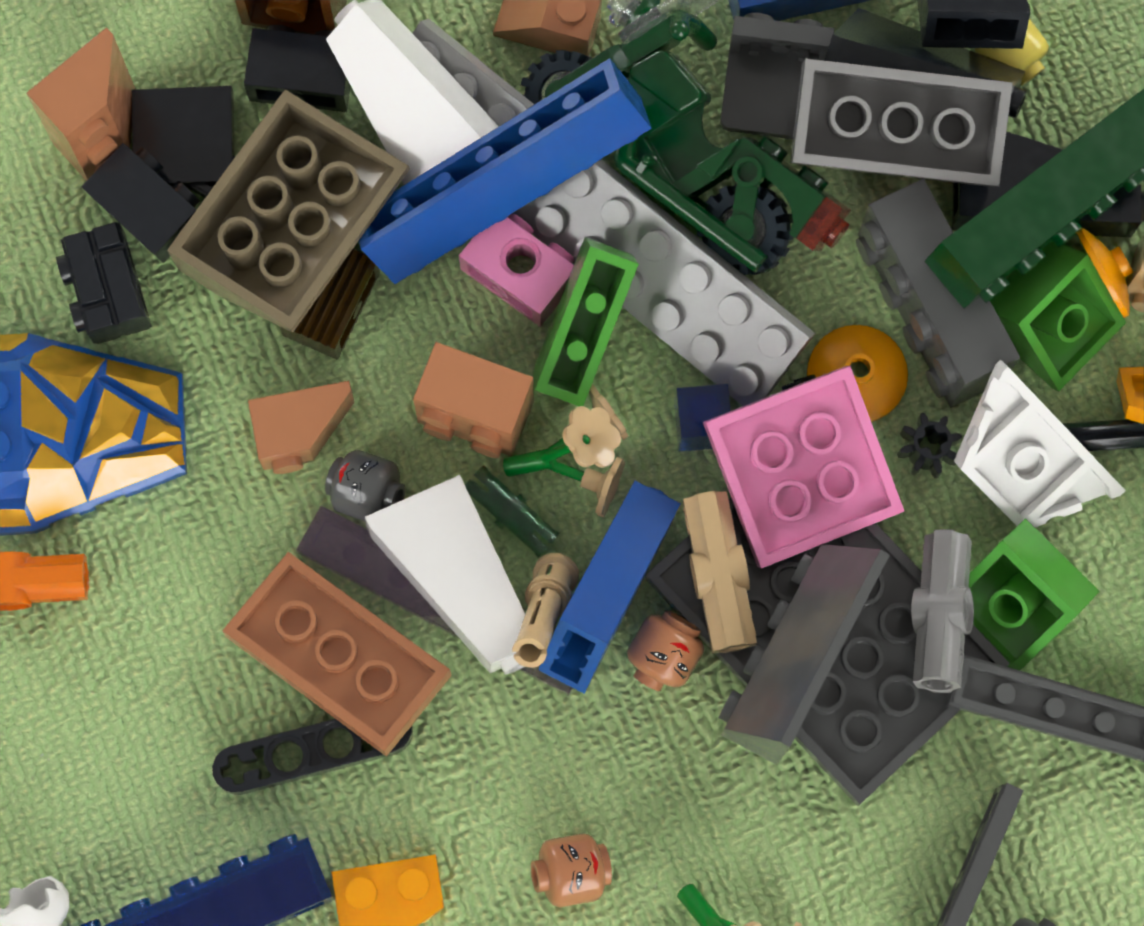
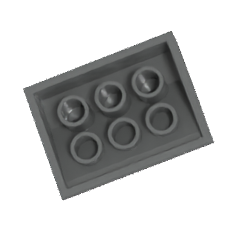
(802, 648)

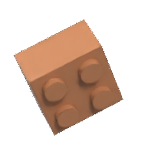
(473, 401)

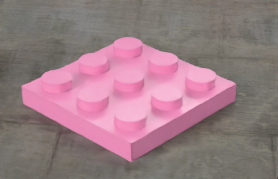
(803, 466)

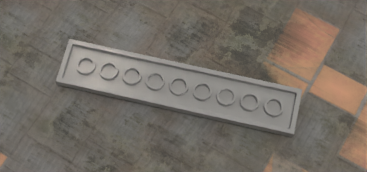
(680, 285)

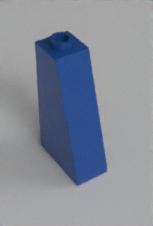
(609, 586)

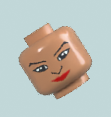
(665, 650)
(572, 870)

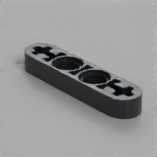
(314, 760)

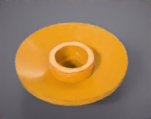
(1111, 267)
(884, 359)

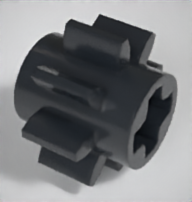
(922, 457)

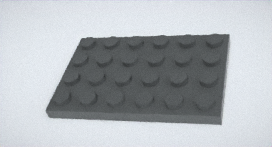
(868, 707)

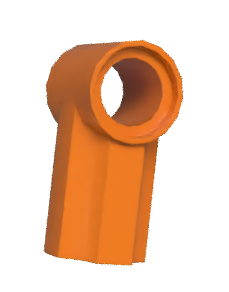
(41, 579)

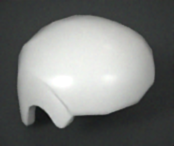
(38, 904)

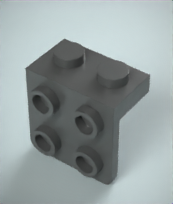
(766, 72)

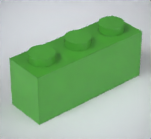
(584, 322)

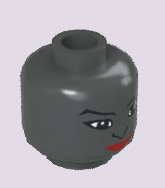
(363, 484)

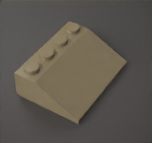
(286, 212)

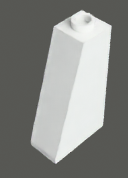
(404, 89)
(455, 568)

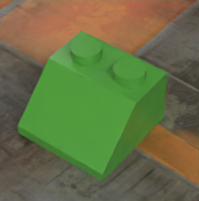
(1058, 314)
(1026, 594)

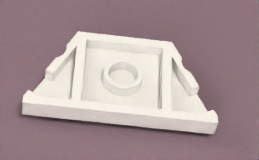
(1028, 456)

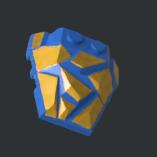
(81, 430)

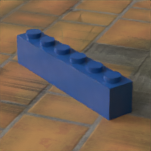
(505, 171)

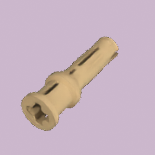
(546, 602)

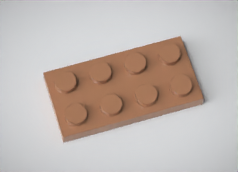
(337, 653)

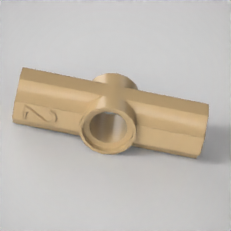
(719, 572)

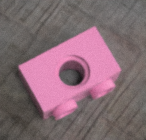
(530, 293)

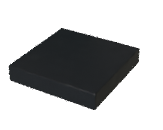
(186, 131)

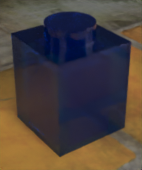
(694, 407)

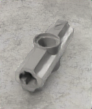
(942, 611)

